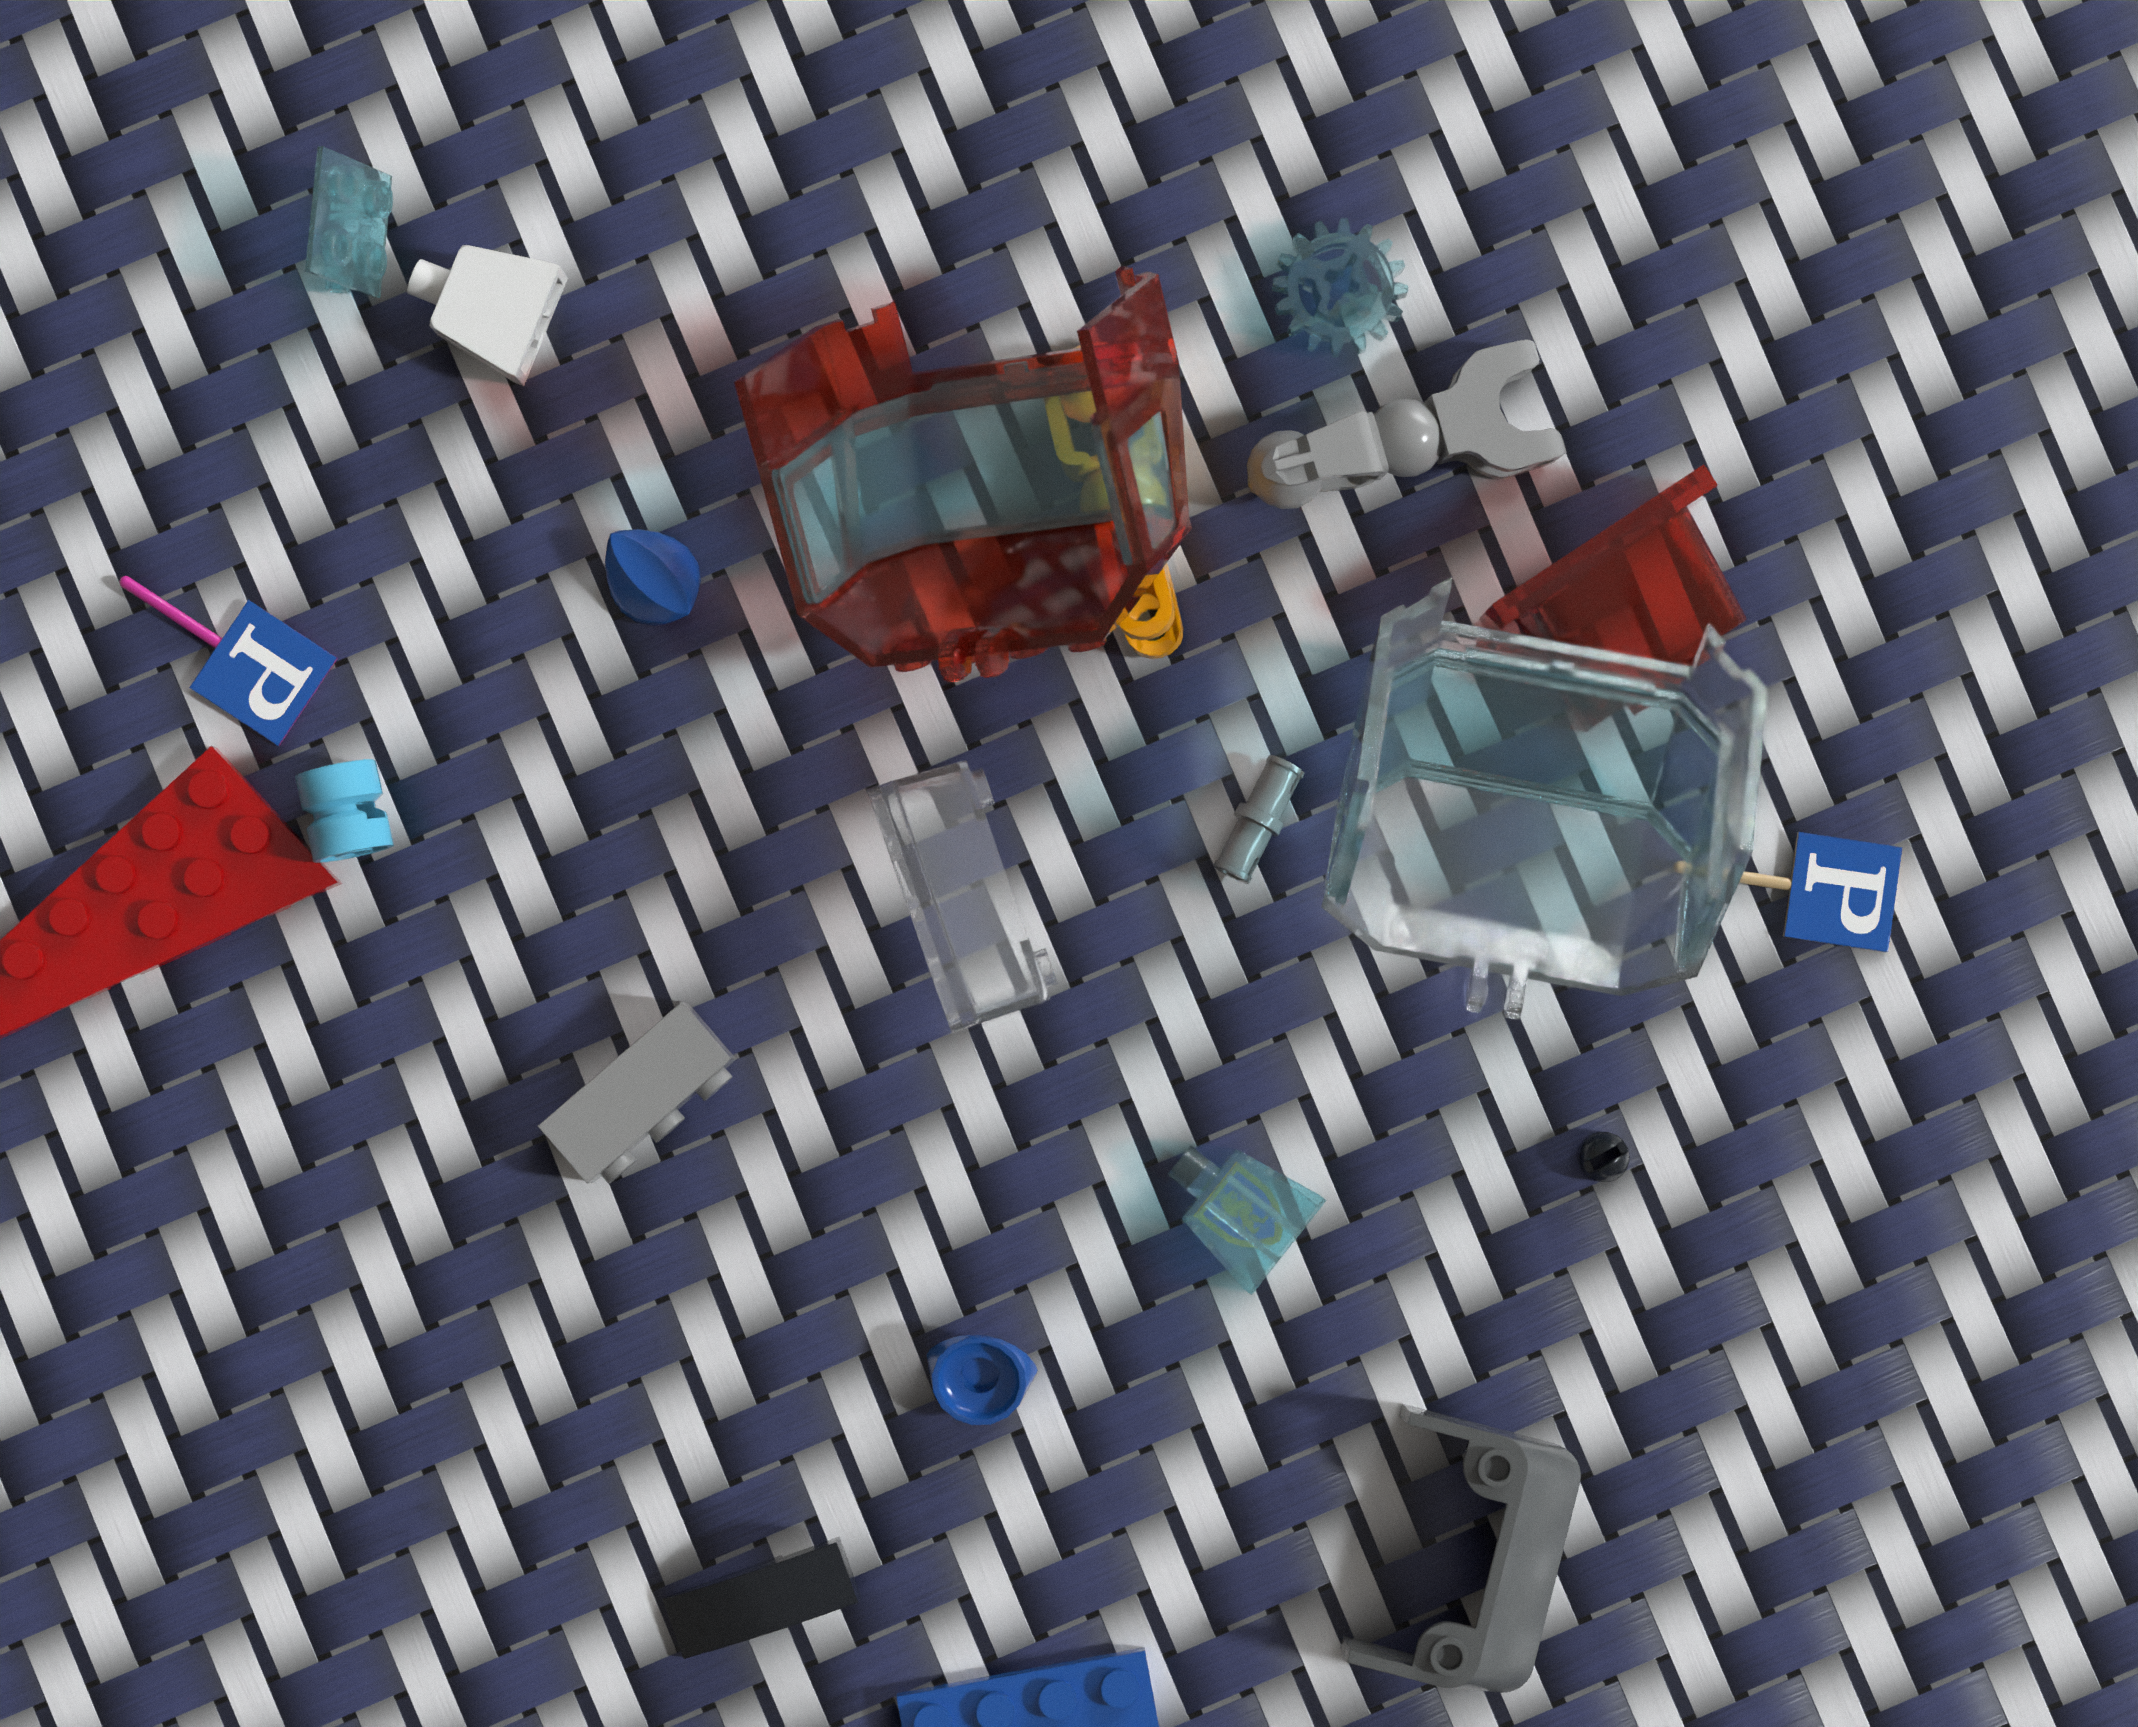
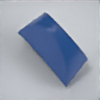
(651, 576)
(979, 1377)

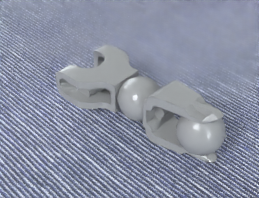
(1410, 437)

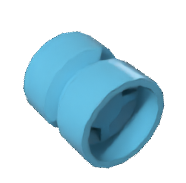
(344, 810)

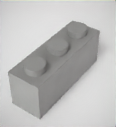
(639, 1095)

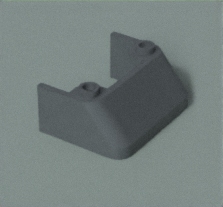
(1539, 1492)

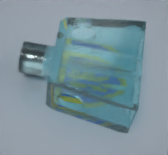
(1244, 1211)

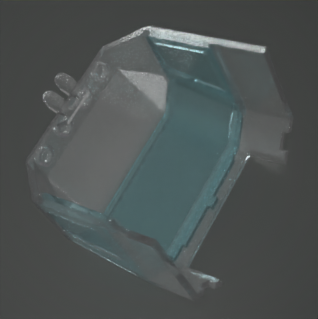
(1543, 805)

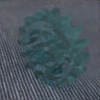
(1363, 296)

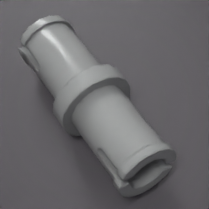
(1258, 819)

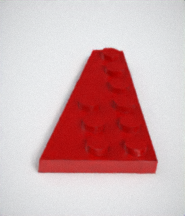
(164, 885)

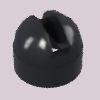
(1597, 1144)

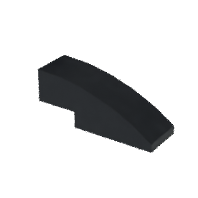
(762, 1598)

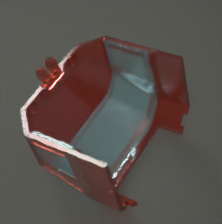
(975, 497)

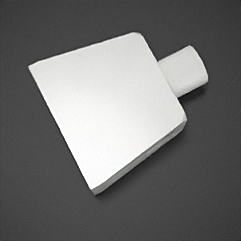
(492, 305)

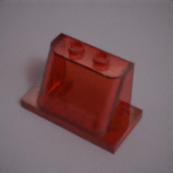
(1633, 587)

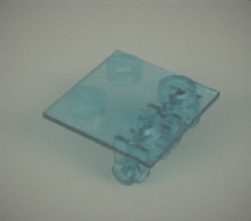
(348, 224)

